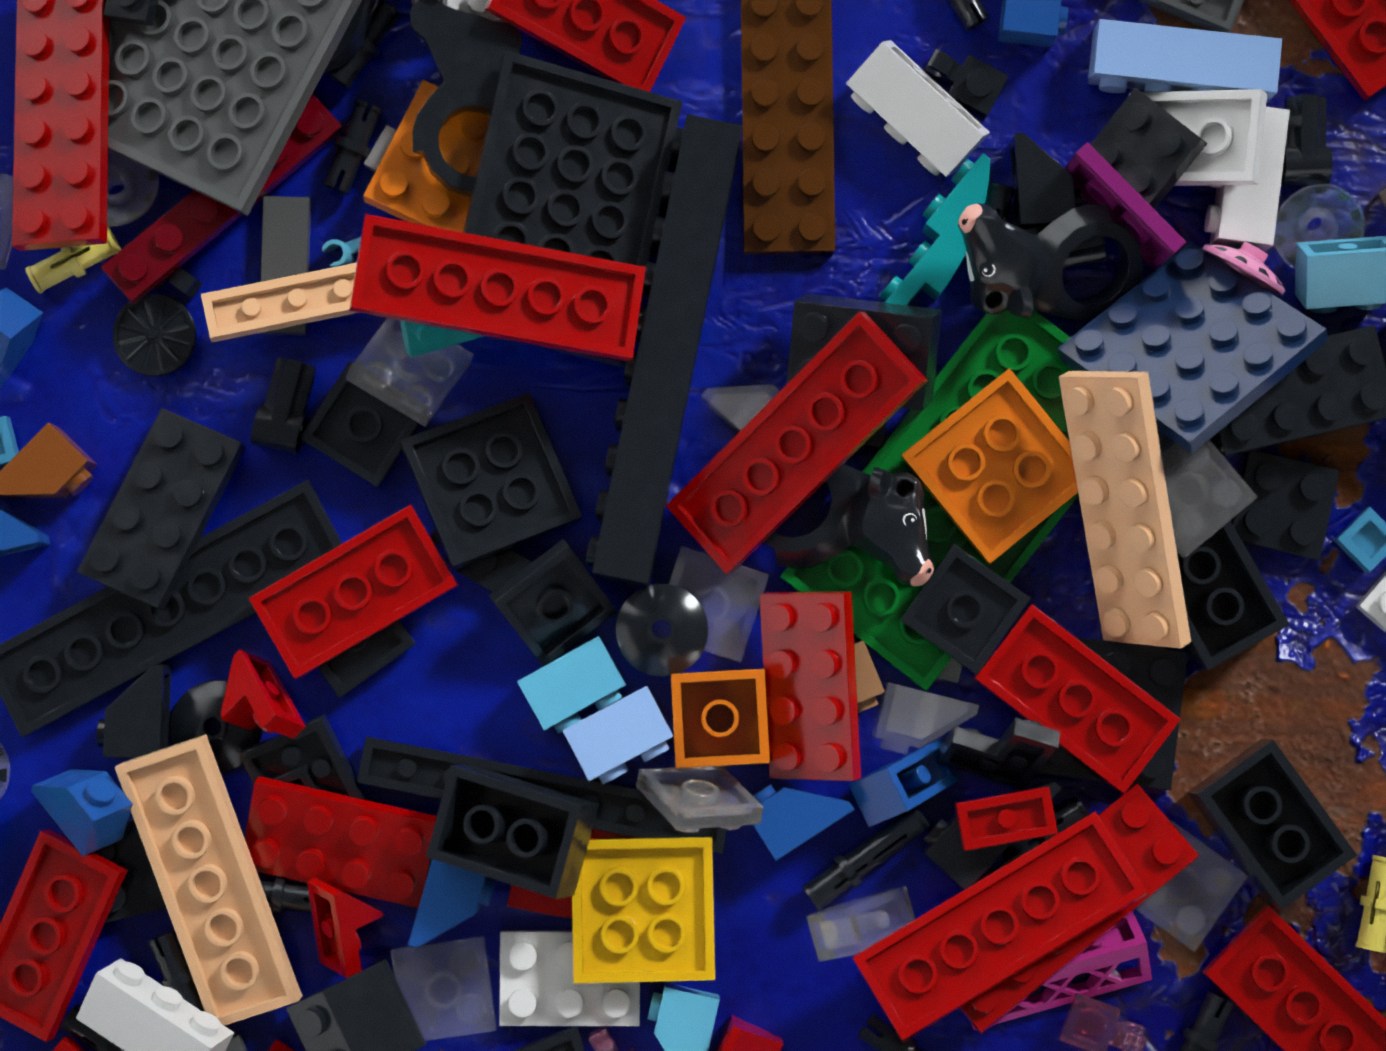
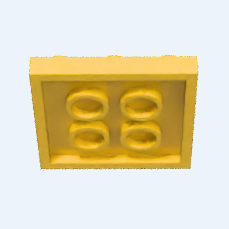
(644, 911)

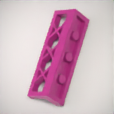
(1100, 959)

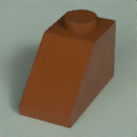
(47, 468)

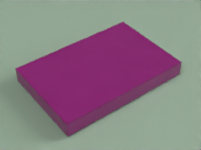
(1105, 186)

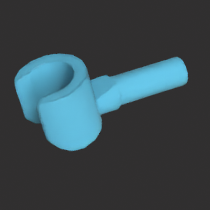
(349, 249)

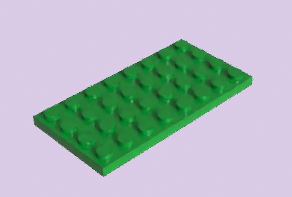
(877, 595)

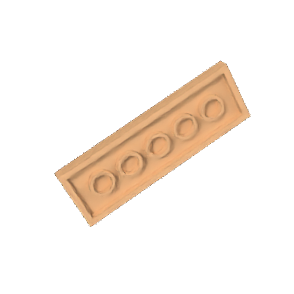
(1125, 507)
(208, 881)

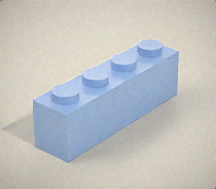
(1181, 59)

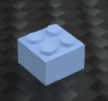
(619, 734)

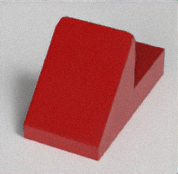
(259, 698)
(335, 925)

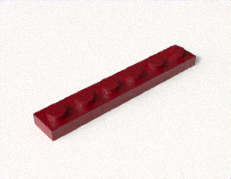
(200, 219)

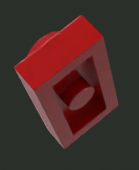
(1006, 818)

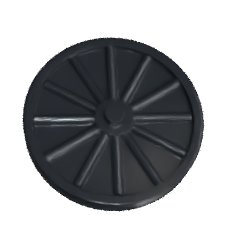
(154, 335)

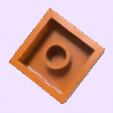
(720, 718)

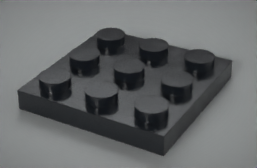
(490, 481)
(1162, 677)

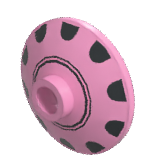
(1248, 262)

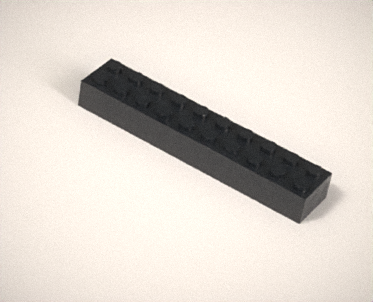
(667, 350)

